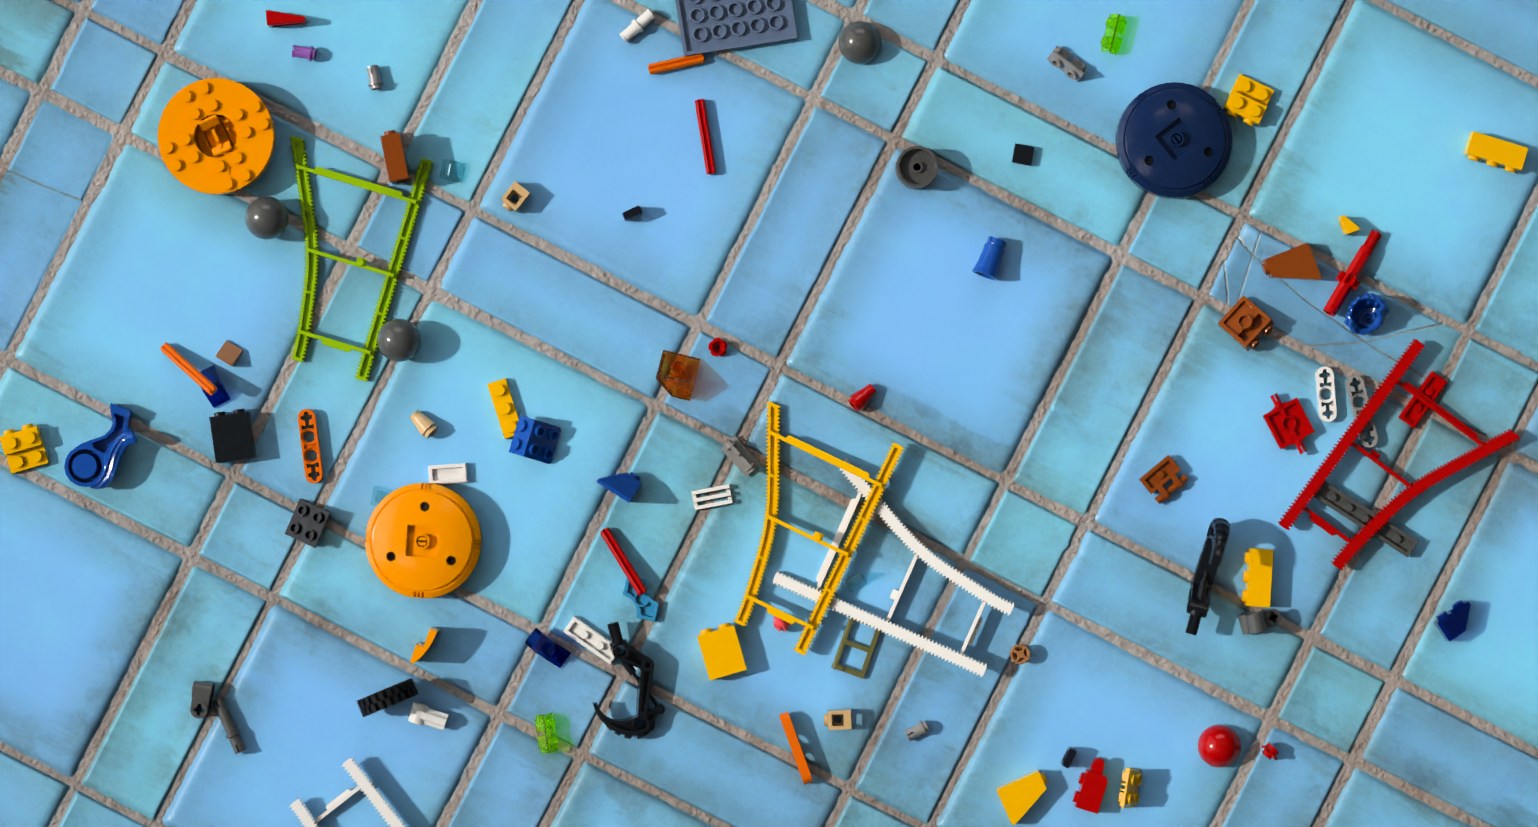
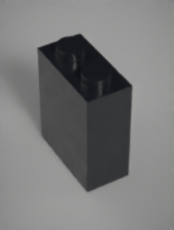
(232, 436)

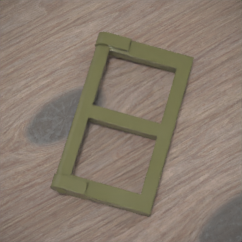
(869, 650)

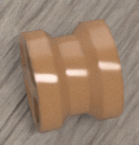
(1022, 655)

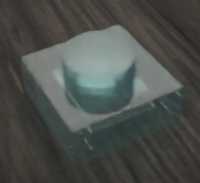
(379, 494)

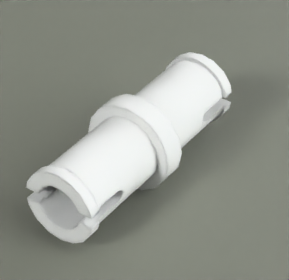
(637, 25)

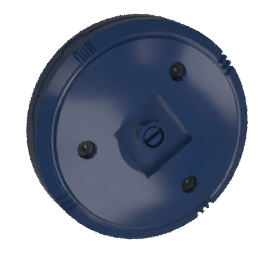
(1173, 140)

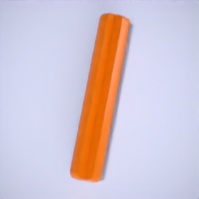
(675, 63)

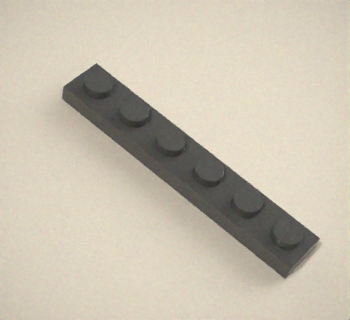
(1360, 515)

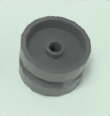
(916, 179)

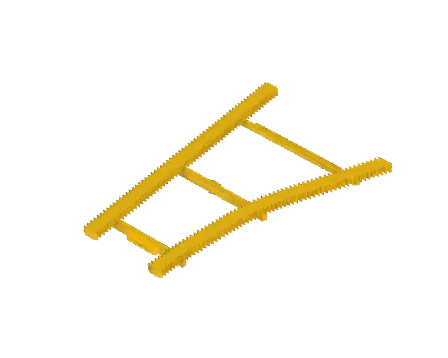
(770, 524)

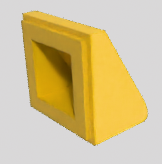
(1347, 225)

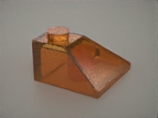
(677, 374)

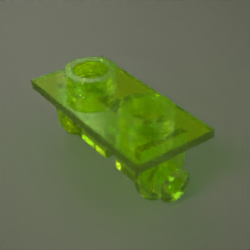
(1110, 41)
(546, 724)

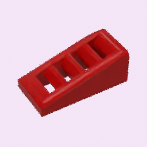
(280, 19)

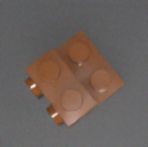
(1246, 324)

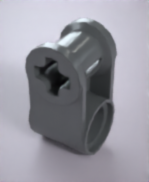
(201, 696)

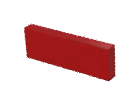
(1416, 409)

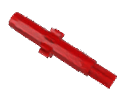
(1348, 279)

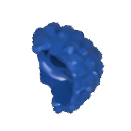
(1366, 308)

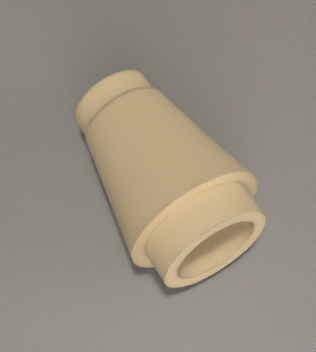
(424, 424)

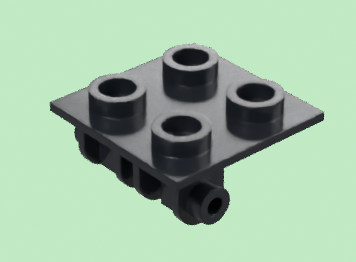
(307, 523)

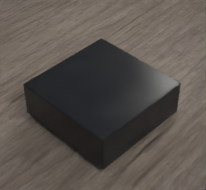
(1022, 154)
(632, 213)
(1068, 757)

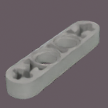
(1355, 410)

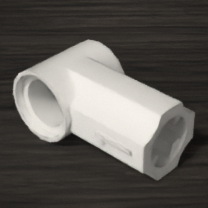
(423, 714)

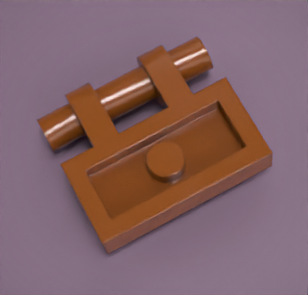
(1161, 474)

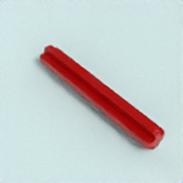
(705, 136)
(623, 561)

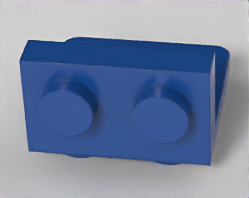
(535, 439)

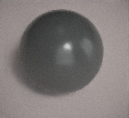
(859, 42)
(266, 217)
(398, 340)

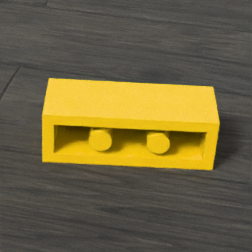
(1495, 152)
(1258, 577)

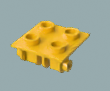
(1130, 797)

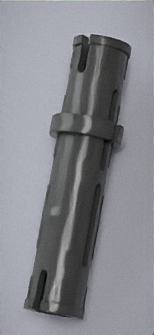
(229, 725)

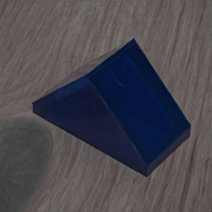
(221, 395)

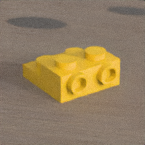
(1248, 100)
(24, 448)

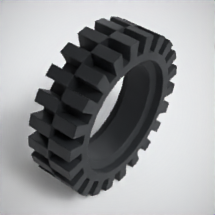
(387, 697)

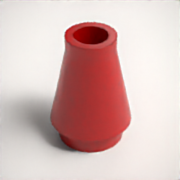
(862, 397)

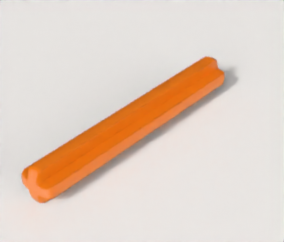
(188, 368)

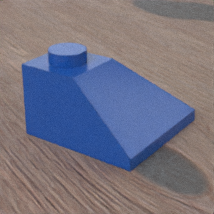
(622, 485)

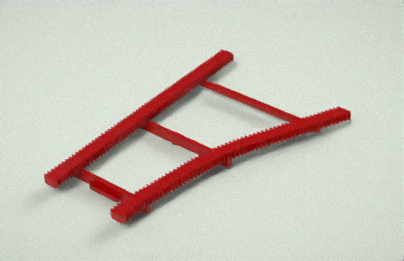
(1411, 490)

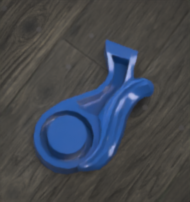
(98, 460)

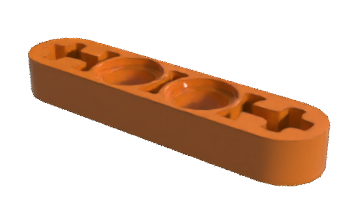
(307, 446)
(796, 748)

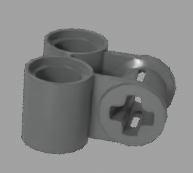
(1258, 621)

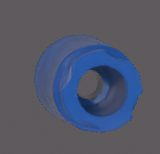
(990, 258)

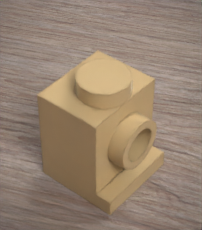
(518, 190)
(845, 722)

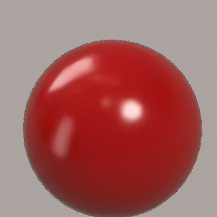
(1219, 746)

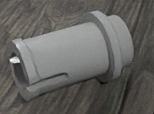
(374, 77)
(918, 730)

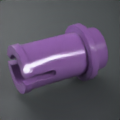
(304, 52)

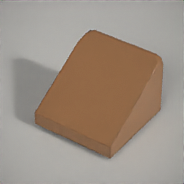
(229, 353)

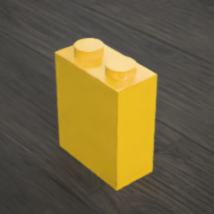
(721, 651)

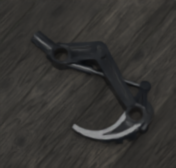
(1205, 573)
(645, 665)

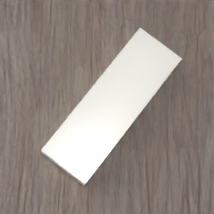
(590, 639)

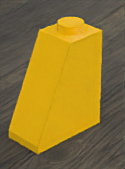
(1021, 794)

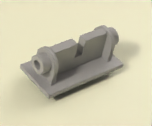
(1073, 69)
(740, 456)

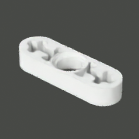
(1330, 379)

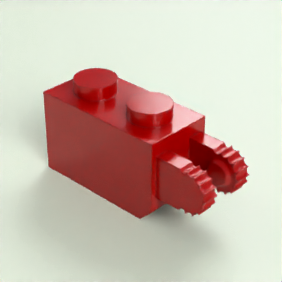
(1092, 787)

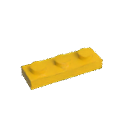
(504, 406)

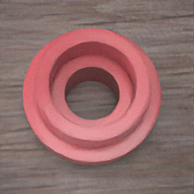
(780, 624)

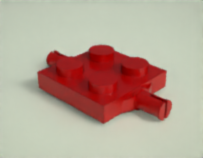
(1288, 423)

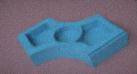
(646, 607)

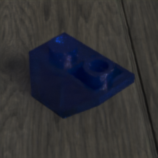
(1454, 622)
(547, 647)

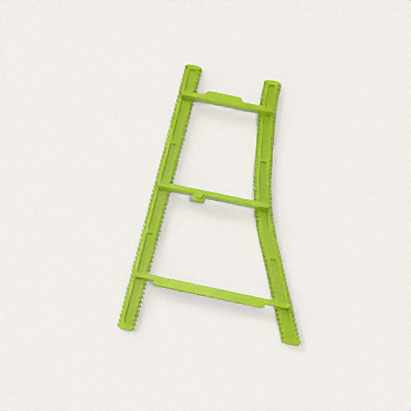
(312, 252)

